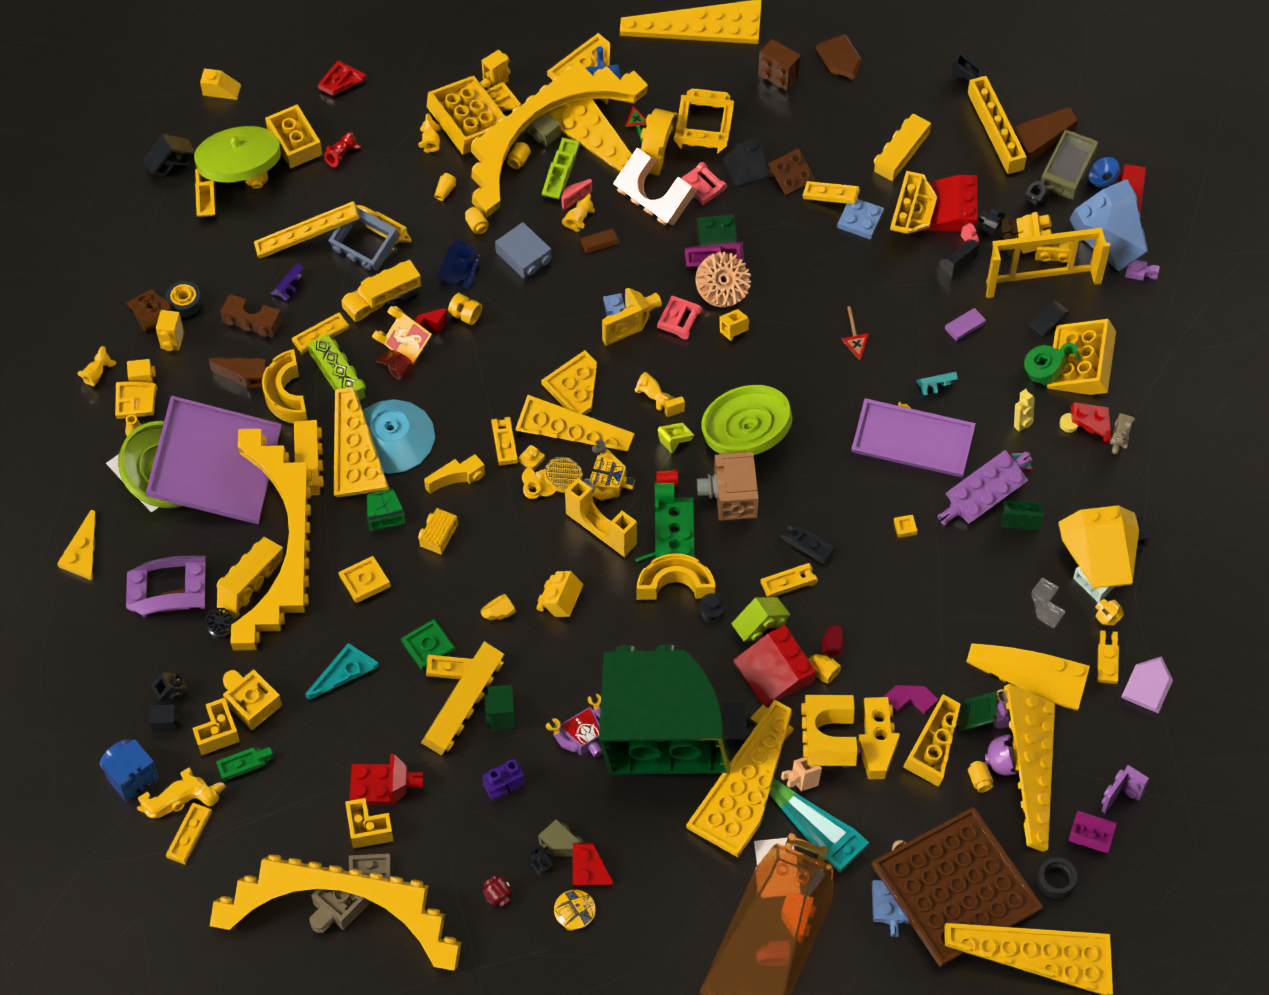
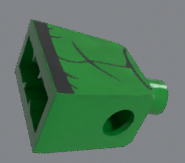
(384, 510)

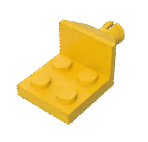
(630, 319)

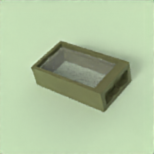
(1069, 164)

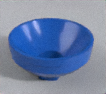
(1101, 169)

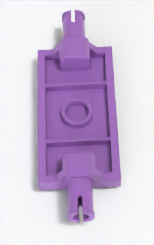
(985, 487)

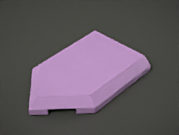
(1148, 684)

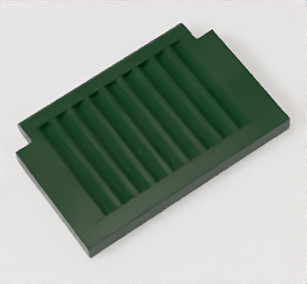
(977, 711)

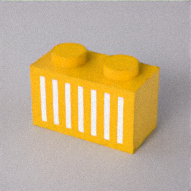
(170, 330)

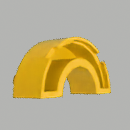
(656, 135)
(275, 378)
(671, 569)

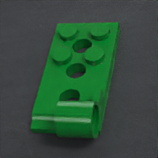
(664, 521)

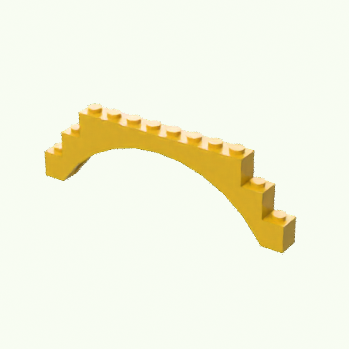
(571, 86)
(289, 588)
(399, 897)

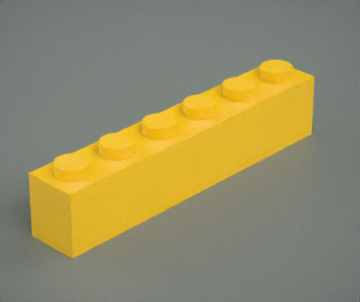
(997, 125)
(462, 699)

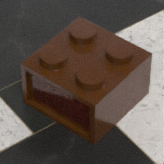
(779, 64)

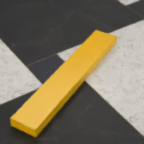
(306, 230)

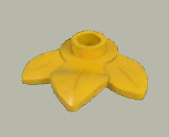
(537, 482)

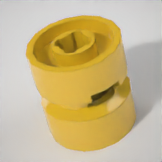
(463, 308)

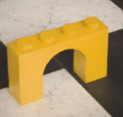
(618, 533)
(825, 749)

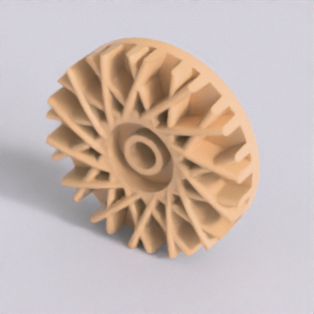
(729, 269)

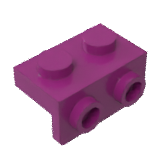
(1092, 831)

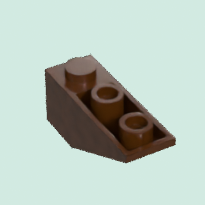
(242, 371)

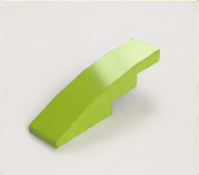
(560, 168)

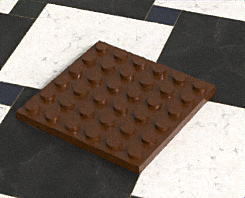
(955, 878)

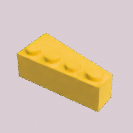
(248, 576)
(933, 745)

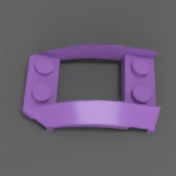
(194, 586)

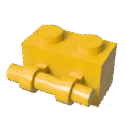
(560, 594)

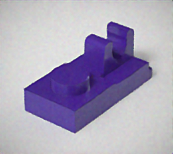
(284, 285)

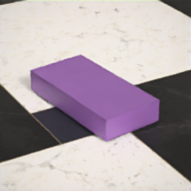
(965, 324)

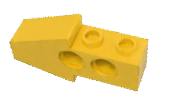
(877, 753)

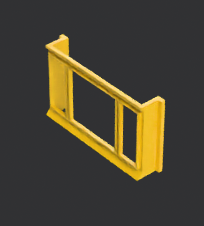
(1096, 266)

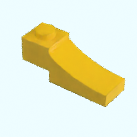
(453, 472)

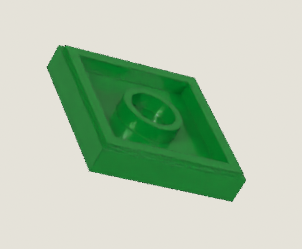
(427, 641)

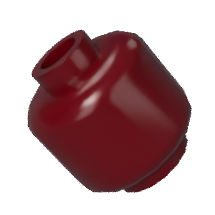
(497, 891)

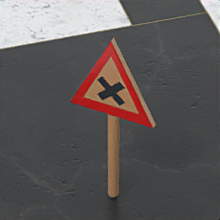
(856, 342)

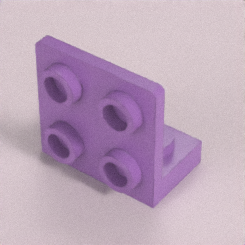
(1130, 782)

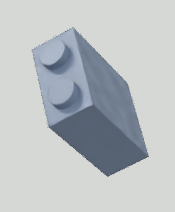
(523, 250)

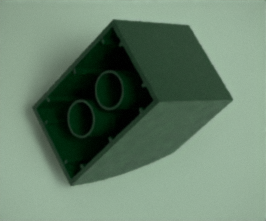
(659, 714)

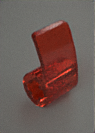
(397, 363)

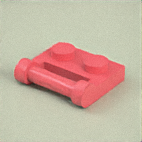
(704, 190)
(673, 315)

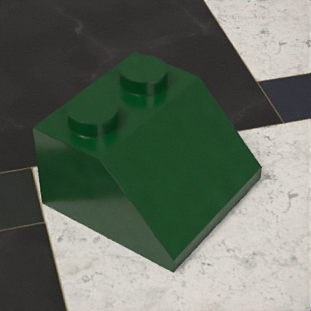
(716, 229)

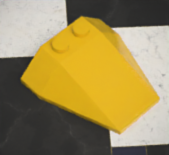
(1103, 544)

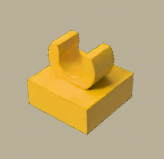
(531, 457)

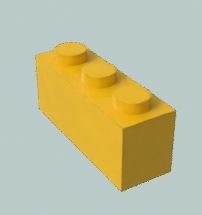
(390, 283)

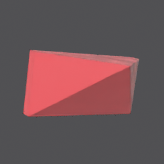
(576, 192)

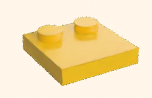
(364, 579)

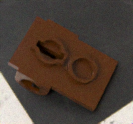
(148, 308)

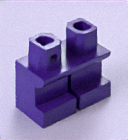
(507, 774)

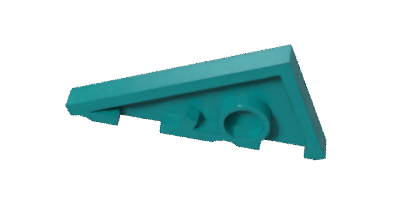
(346, 666)

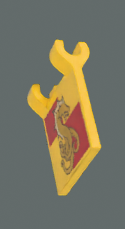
(404, 336)

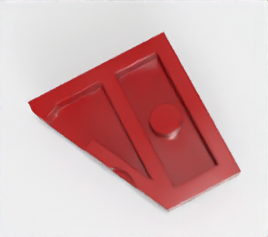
(1092, 418)

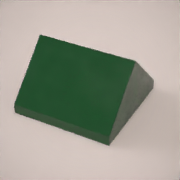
(1022, 515)

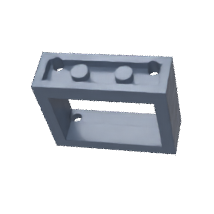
(341, 232)

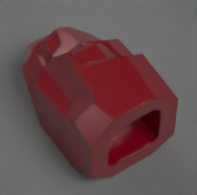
(832, 642)

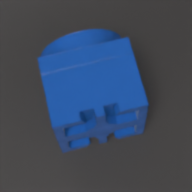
(128, 768)

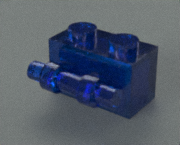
(456, 263)

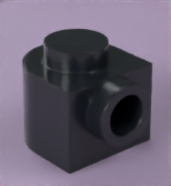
(1037, 193)

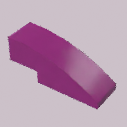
(697, 254)

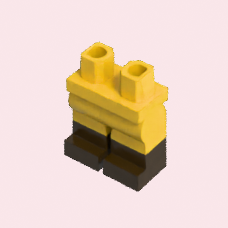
(1026, 227)

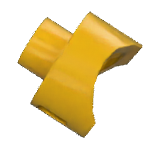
(1109, 612)

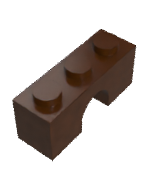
(264, 322)

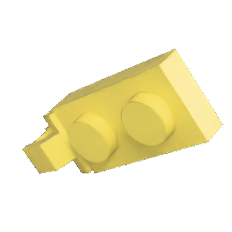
(1024, 411)

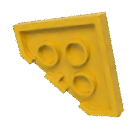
(574, 383)

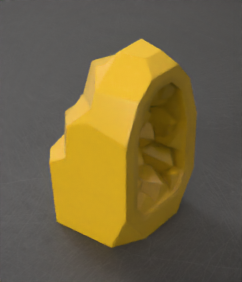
(498, 608)
(825, 668)

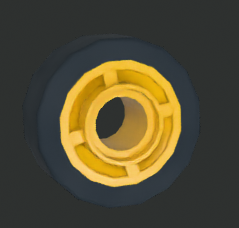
(184, 298)

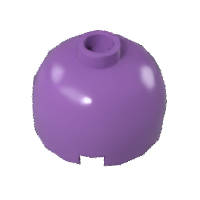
(1001, 756)

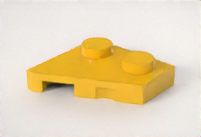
(503, 97)

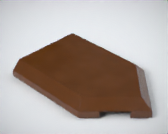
(840, 56)

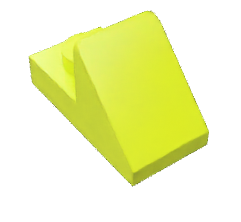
(674, 434)

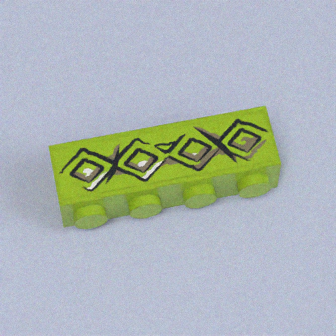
(335, 365)

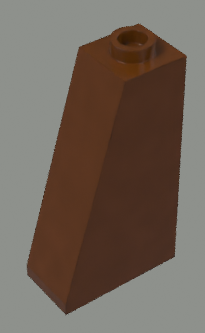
(1044, 132)

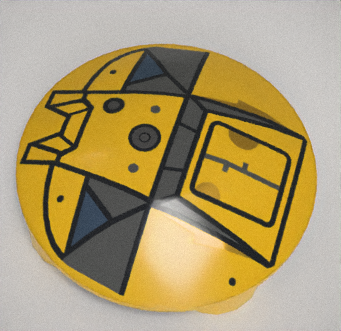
(574, 909)

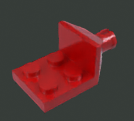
(383, 782)

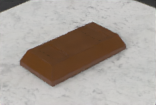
(599, 241)

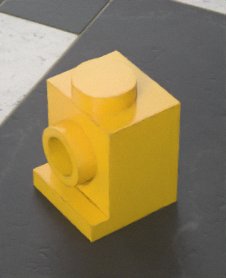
(733, 324)

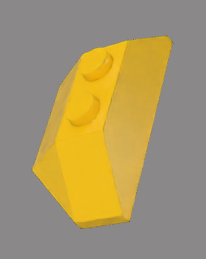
(914, 204)

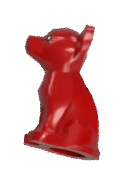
(336, 152)

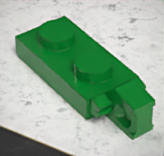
(243, 762)

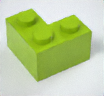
(759, 616)

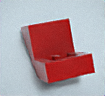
(433, 320)

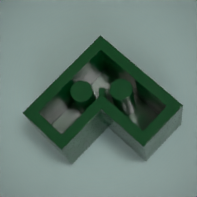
(500, 708)

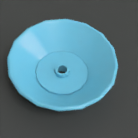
(407, 442)

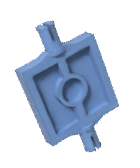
(886, 908)

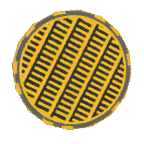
(562, 473)

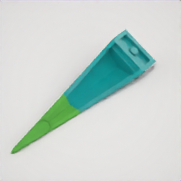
(820, 827)

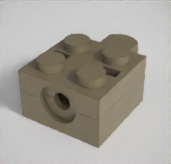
(336, 908)

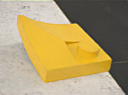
(135, 399)

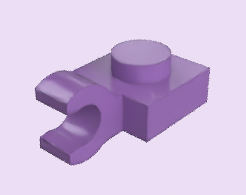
(1139, 269)

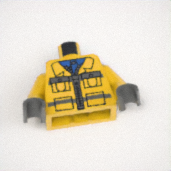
(608, 474)

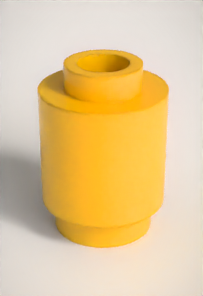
(518, 155)
(476, 220)
(980, 776)

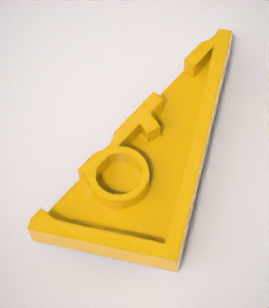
(79, 554)

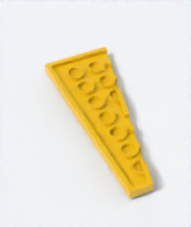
(721, 23)
(1033, 753)
(1060, 955)

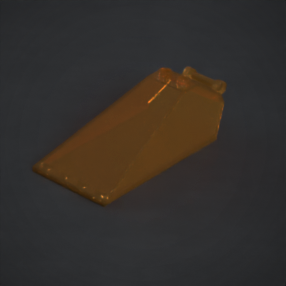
(774, 923)

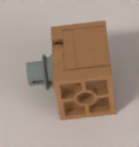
(732, 485)

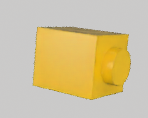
(140, 371)

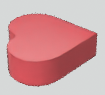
(969, 232)

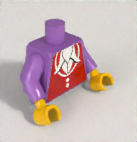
(581, 731)

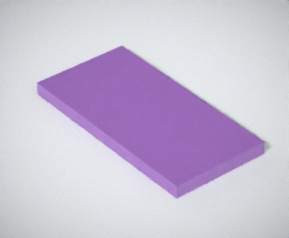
(913, 437)

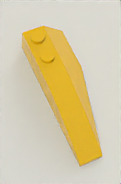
(1034, 672)

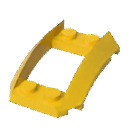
(700, 137)

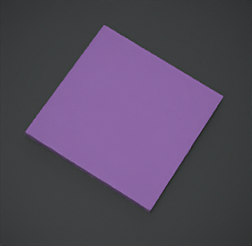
(202, 464)

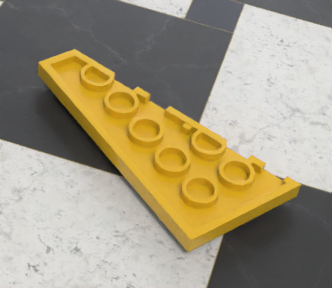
(588, 125)
(355, 456)

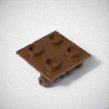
(791, 171)

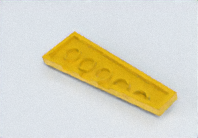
(559, 422)

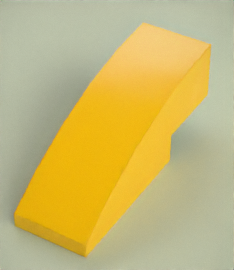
(205, 196)

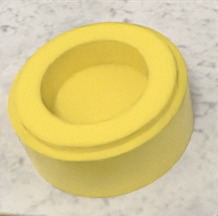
(1066, 423)

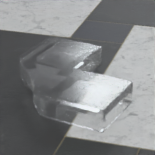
(1045, 609)

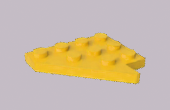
(585, 55)

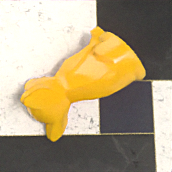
(430, 137)
(575, 217)
(94, 369)
(652, 389)

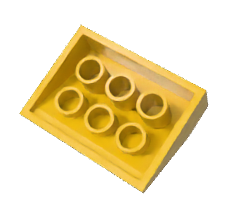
(464, 111)
(1096, 346)

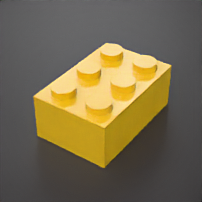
(295, 136)

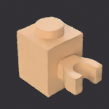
(802, 775)

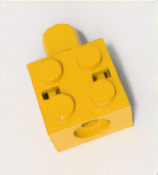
(250, 697)

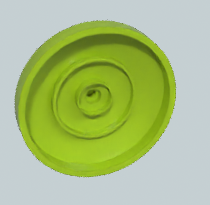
(237, 154)
(747, 420)
(137, 460)

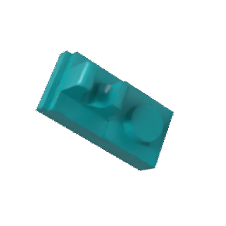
(944, 379)

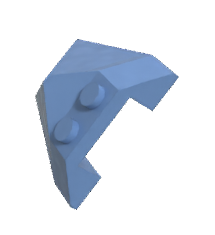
(1118, 216)

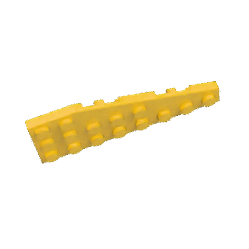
(739, 798)

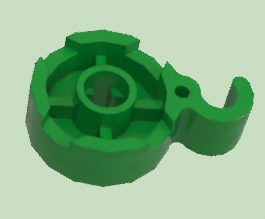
(1053, 360)

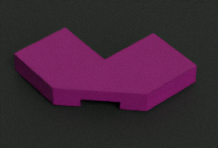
(917, 695)

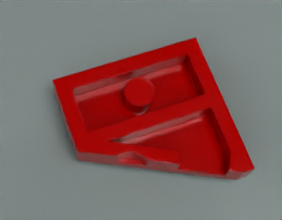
(340, 79)
(588, 866)

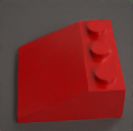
(955, 203)
(775, 667)

